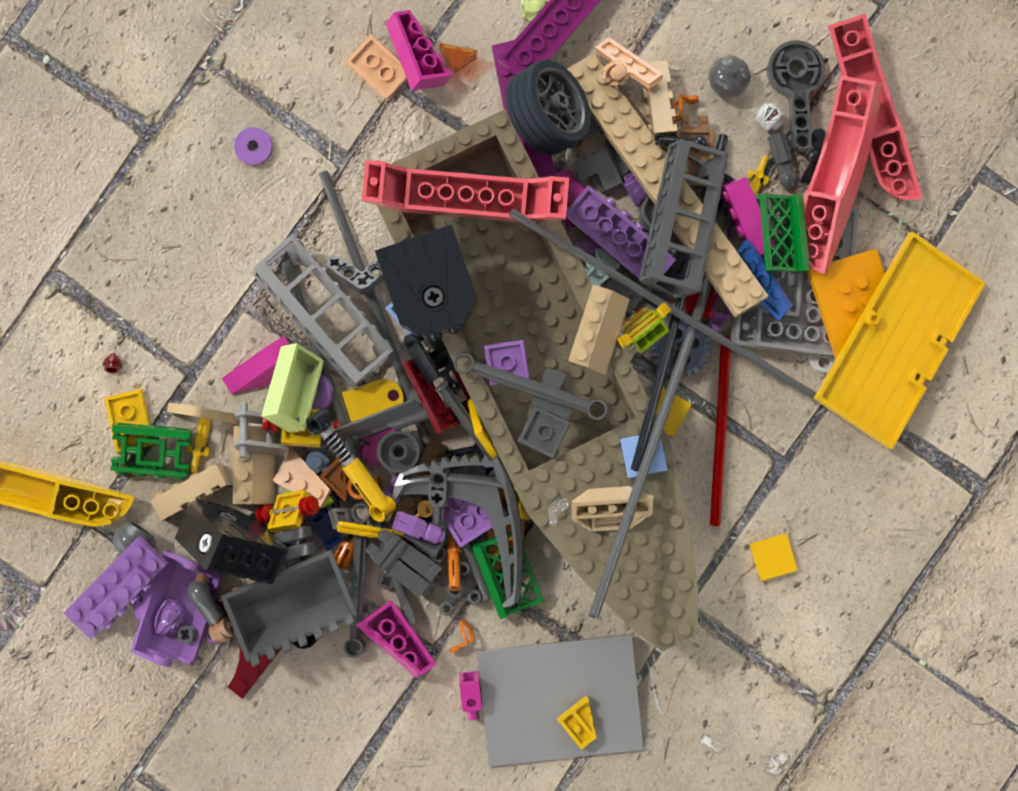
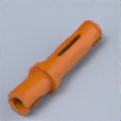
(453, 553)

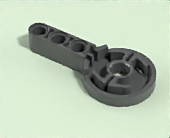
(796, 85)

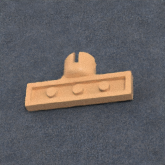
(625, 65)

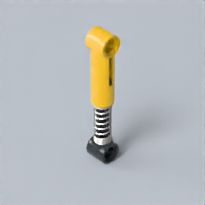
(379, 504)

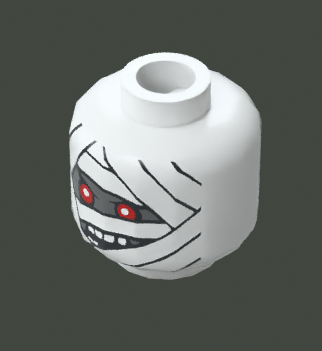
(769, 117)

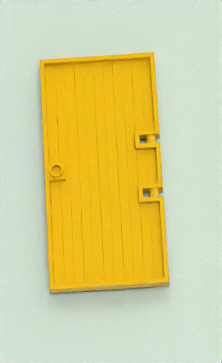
(896, 339)

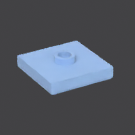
(628, 449)

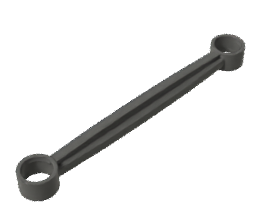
(530, 386)
(358, 582)

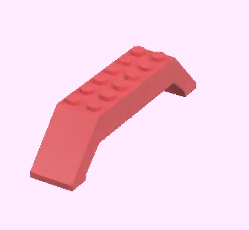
(464, 193)

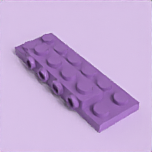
(612, 230)
(116, 588)

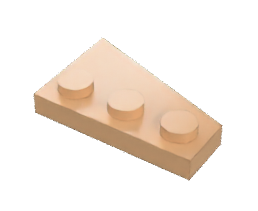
(297, 476)

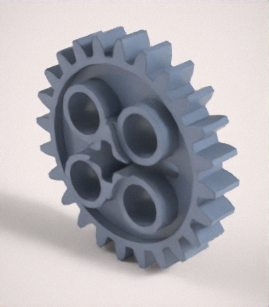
(695, 356)

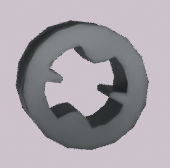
(192, 633)

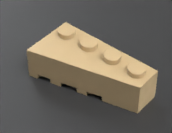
(659, 101)

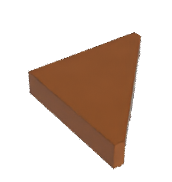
(336, 479)

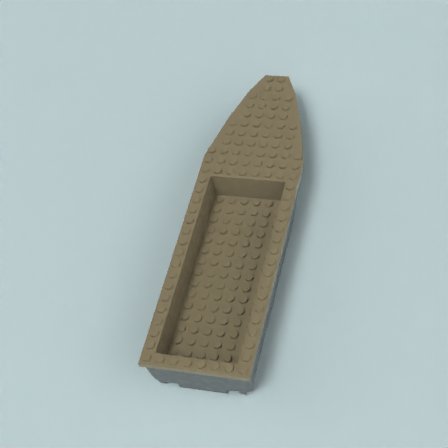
(538, 295)

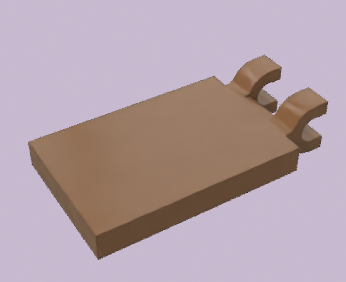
(691, 132)

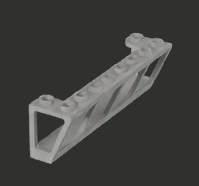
(307, 323)

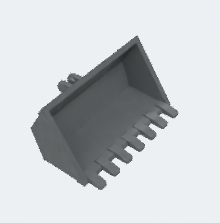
(296, 606)

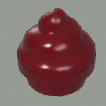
(112, 363)

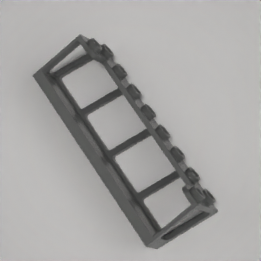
(667, 208)

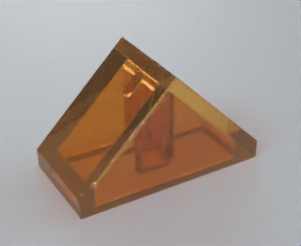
(457, 56)

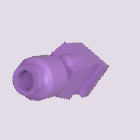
(417, 528)

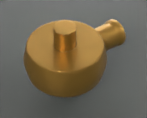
(424, 509)

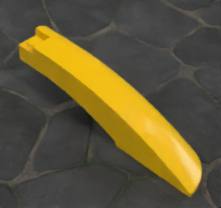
(60, 496)

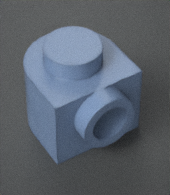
(317, 461)

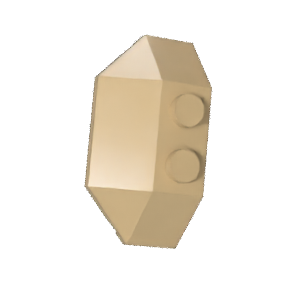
(603, 508)

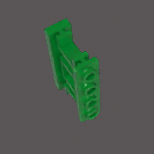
(152, 436)

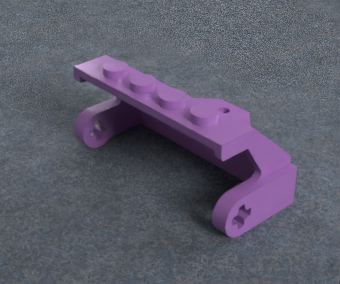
(171, 582)

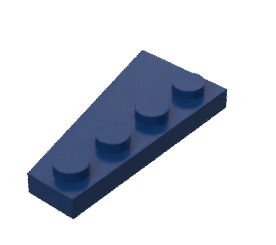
(777, 301)

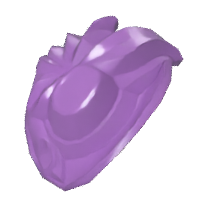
(169, 617)

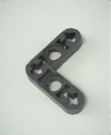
(358, 277)

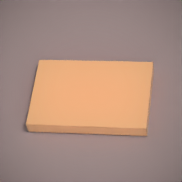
(378, 67)

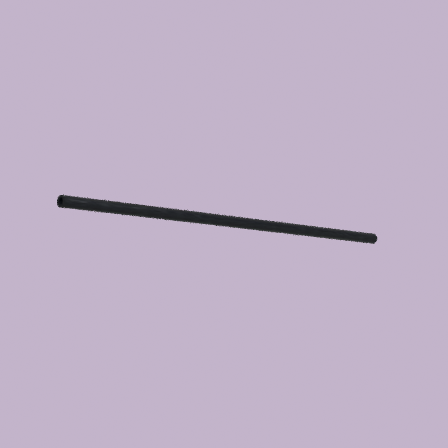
(665, 356)

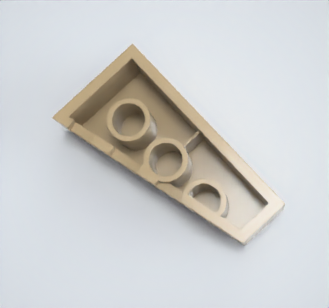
(198, 486)

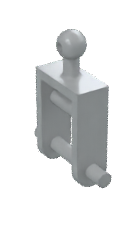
(245, 445)

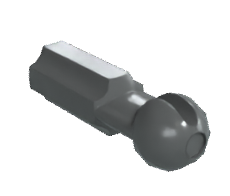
(783, 161)

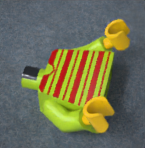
(644, 327)

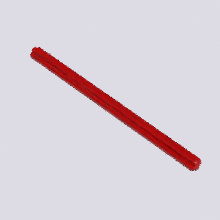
(720, 435)

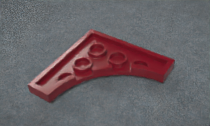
(246, 674)

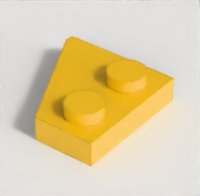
(579, 723)

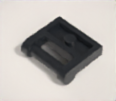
(472, 469)

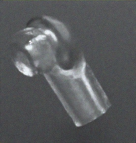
(555, 508)

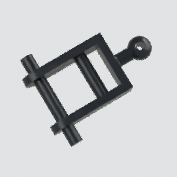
(427, 364)

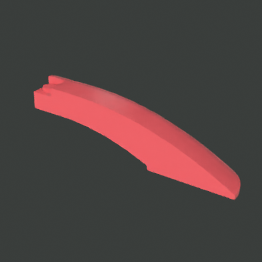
(889, 146)
(840, 168)

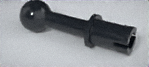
(666, 139)

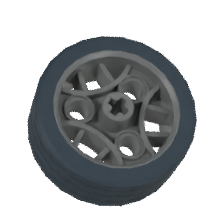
(548, 107)

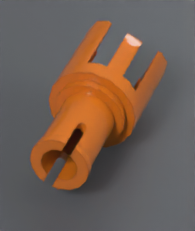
(344, 553)

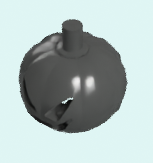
(729, 76)
(127, 533)

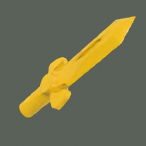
(755, 183)
(200, 442)

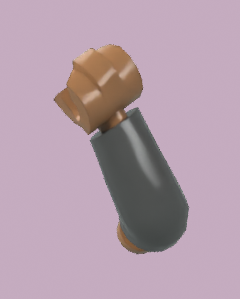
(202, 599)

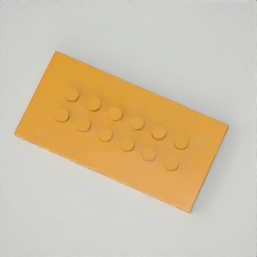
(845, 293)

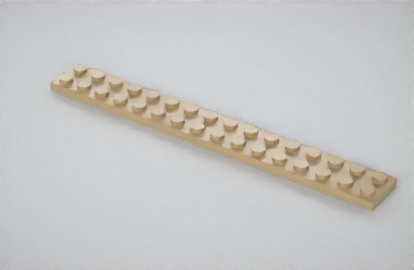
(646, 161)

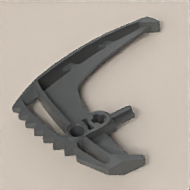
(480, 491)

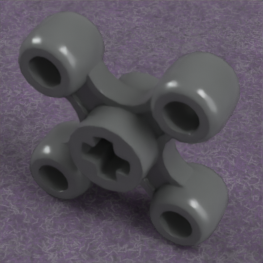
(451, 596)

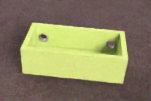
(292, 388)

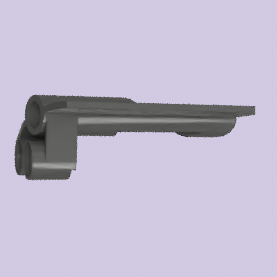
(395, 418)

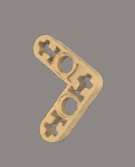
(201, 412)

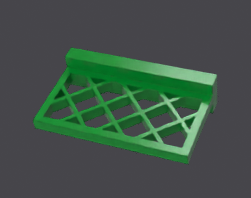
(794, 233)
(493, 583)

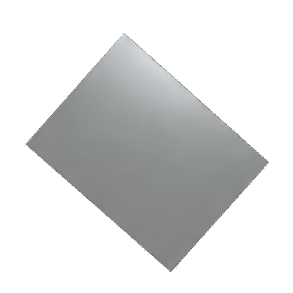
(802, 326)
(536, 683)

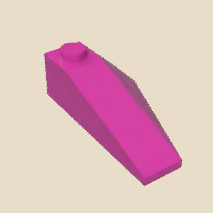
(255, 371)

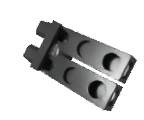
(395, 548)

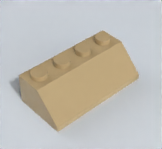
(598, 329)
(255, 474)

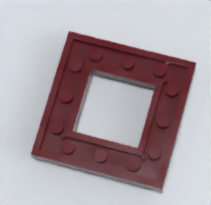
(440, 416)

